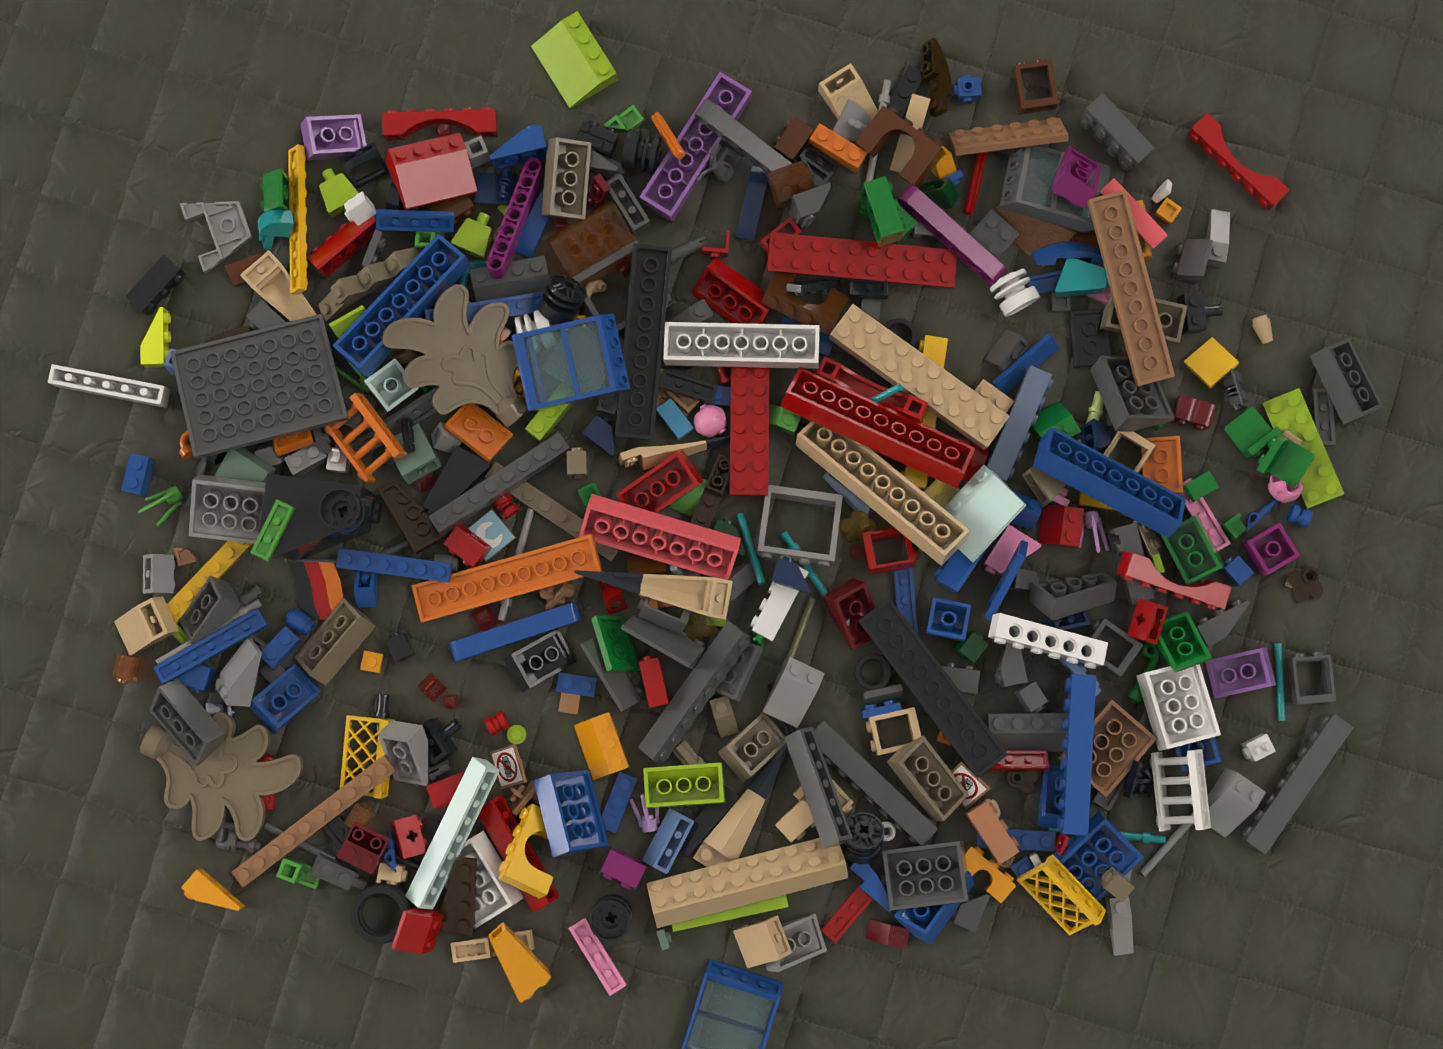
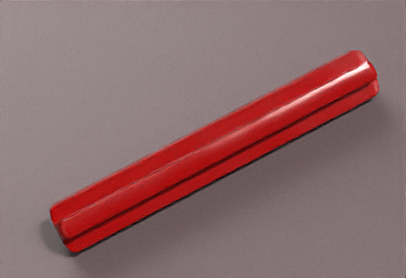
(975, 183)

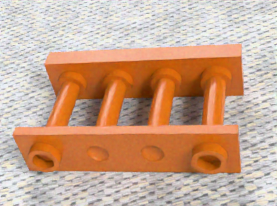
(382, 434)

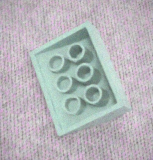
(985, 509)

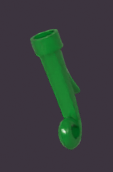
(1135, 693)

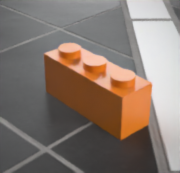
(838, 148)

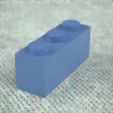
(668, 840)

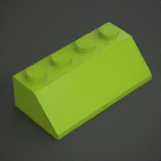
(684, 785)

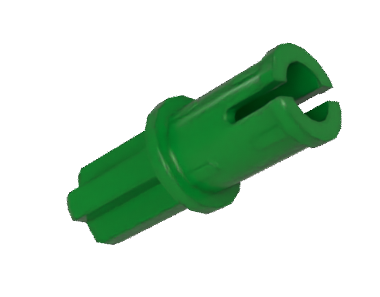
(758, 640)

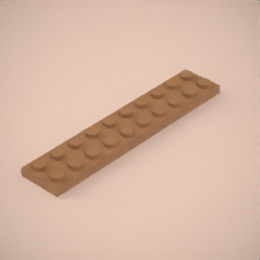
(1130, 288)

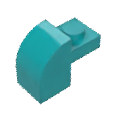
(273, 224)

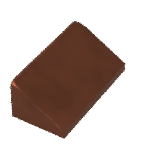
(235, 269)

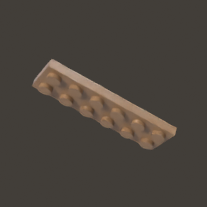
(1008, 136)

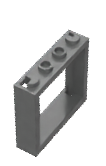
(601, 266)

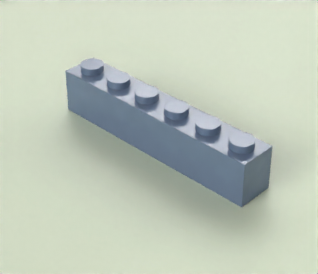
(1021, 417)

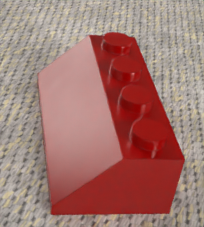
(342, 246)
(731, 294)

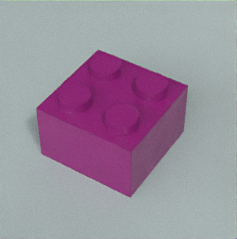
(1270, 549)
(623, 868)

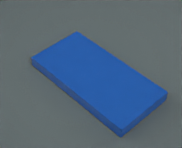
(1006, 579)

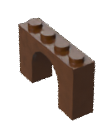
(888, 124)
(786, 302)

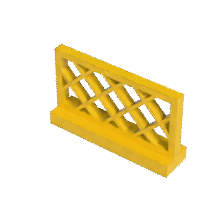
(380, 790)
(1072, 890)

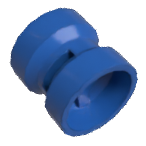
(1299, 516)

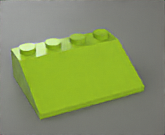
(574, 60)

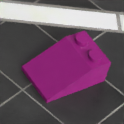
(1076, 178)

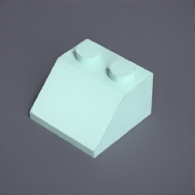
(389, 386)

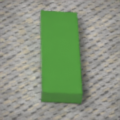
(272, 530)

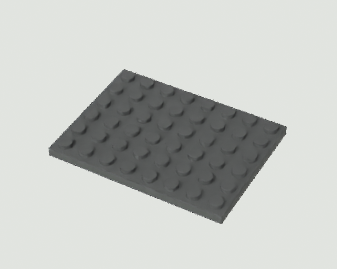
(258, 386)

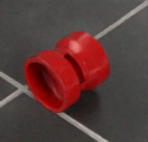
(506, 506)
(496, 723)

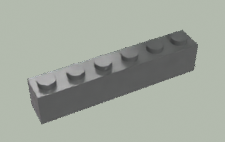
(818, 787)

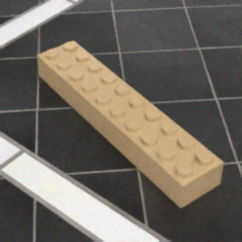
(919, 376)
(885, 491)
(745, 881)

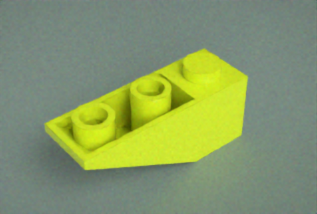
(156, 342)

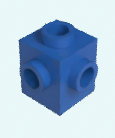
(967, 89)

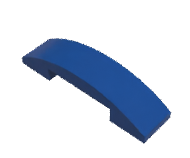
(532, 230)
(1048, 254)

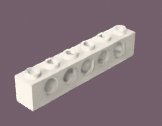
(1094, 648)

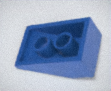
(521, 147)
(284, 699)
(1049, 797)

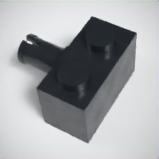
(1196, 312)
(439, 741)

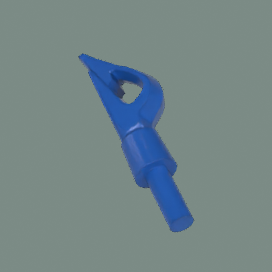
(1259, 515)
(391, 852)

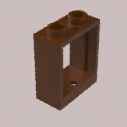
(1037, 104)

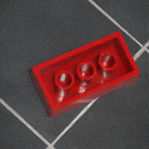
(662, 484)

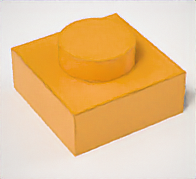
(1168, 211)
(372, 662)

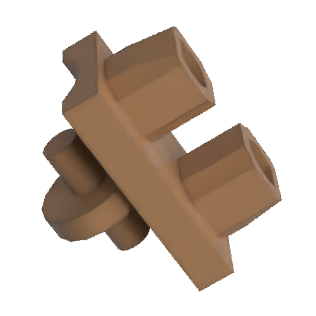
(556, 594)
(522, 796)

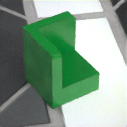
(1233, 527)

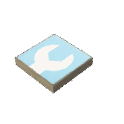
(493, 532)

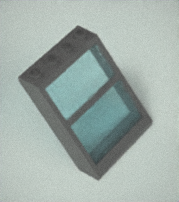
(1030, 192)

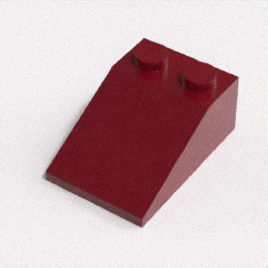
(847, 606)

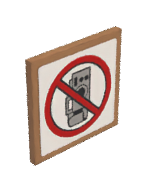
(510, 766)
(974, 786)

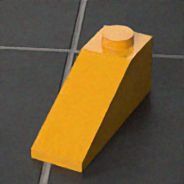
(207, 890)

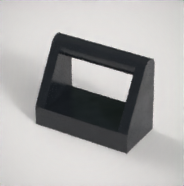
(360, 156)

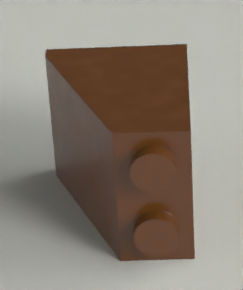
(789, 182)

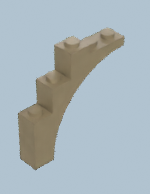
(370, 278)

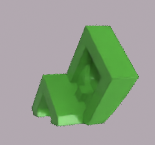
(628, 119)

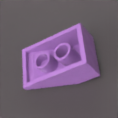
(332, 136)
(1240, 672)

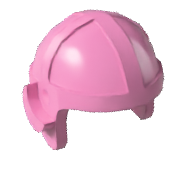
(710, 421)
(1282, 491)

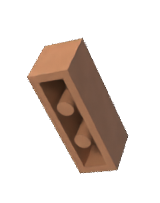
(993, 832)

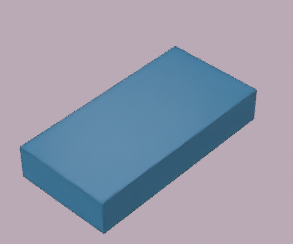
(674, 419)

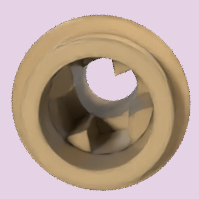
(1263, 328)

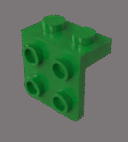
(1250, 432)
(1285, 460)

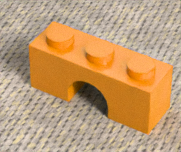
(1000, 884)

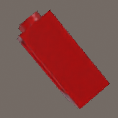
(886, 534)
(653, 681)

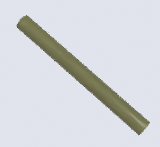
(801, 628)

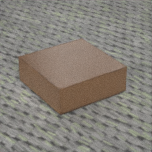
(569, 703)

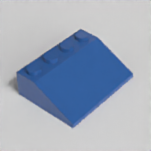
(570, 812)
(1099, 851)

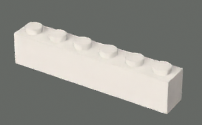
(109, 386)

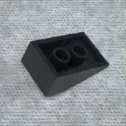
(539, 660)

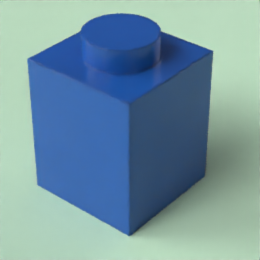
(1236, 570)

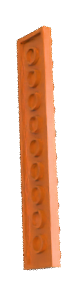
(506, 578)

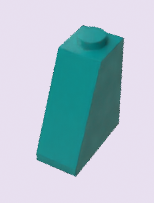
(1081, 279)

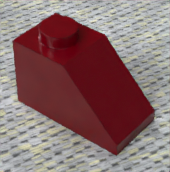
(887, 933)

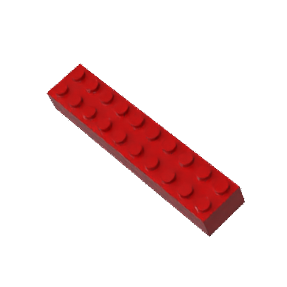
(878, 427)

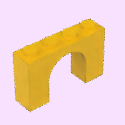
(516, 868)

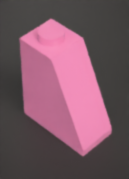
(1004, 549)

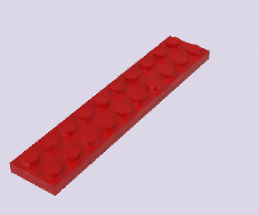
(861, 260)

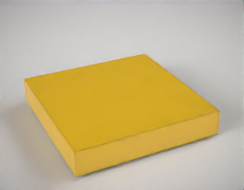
(1211, 362)

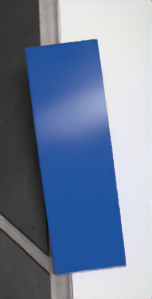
(871, 884)

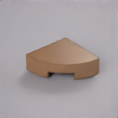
(184, 557)

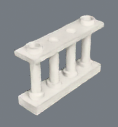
(1196, 780)

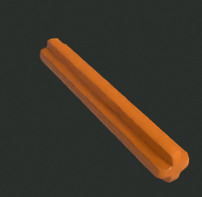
(668, 136)

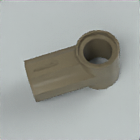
(687, 755)

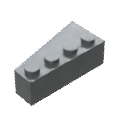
(1128, 540)
(1072, 595)

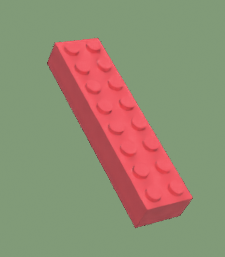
(660, 537)

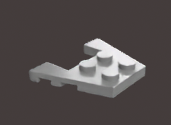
(227, 227)

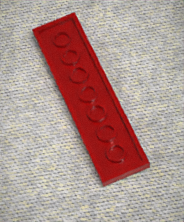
(749, 431)

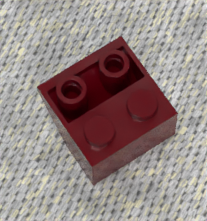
(363, 848)

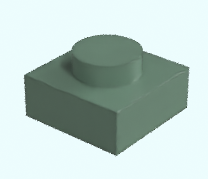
(664, 938)

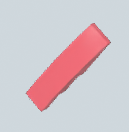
(1144, 223)

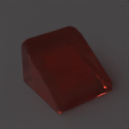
(426, 482)
(484, 618)
(432, 687)

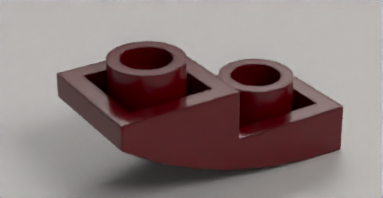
(597, 191)

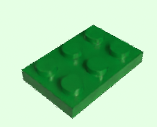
(615, 644)

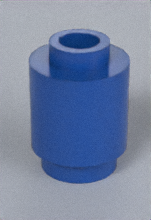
(299, 621)

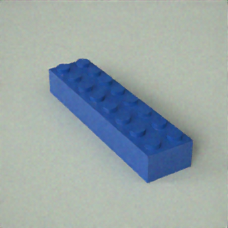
(406, 297)
(1110, 482)
(1078, 755)

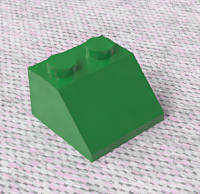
(275, 190)
(1056, 417)

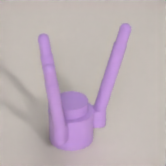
(1093, 521)
(648, 821)

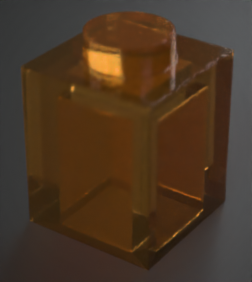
(126, 668)
(360, 813)

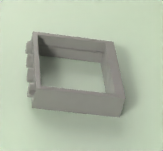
(804, 496)

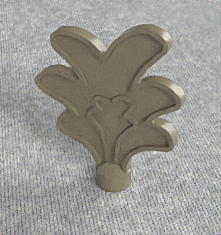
(461, 357)
(225, 779)

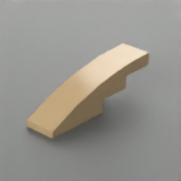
(905, 146)
(482, 948)

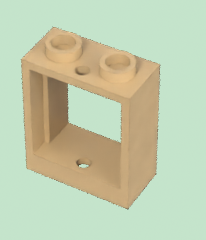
(1136, 439)
(871, 728)

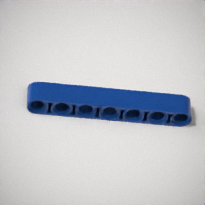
(515, 631)

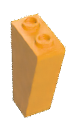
(521, 966)

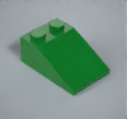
(1182, 643)

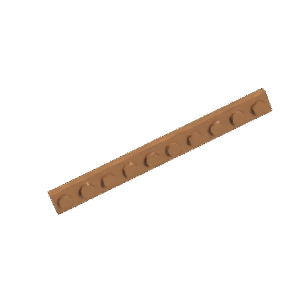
(314, 821)

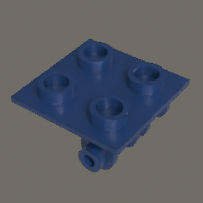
(495, 188)

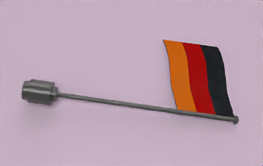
(321, 588)

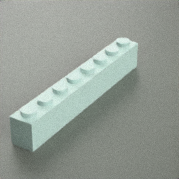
(452, 833)

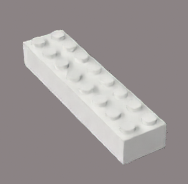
(741, 345)

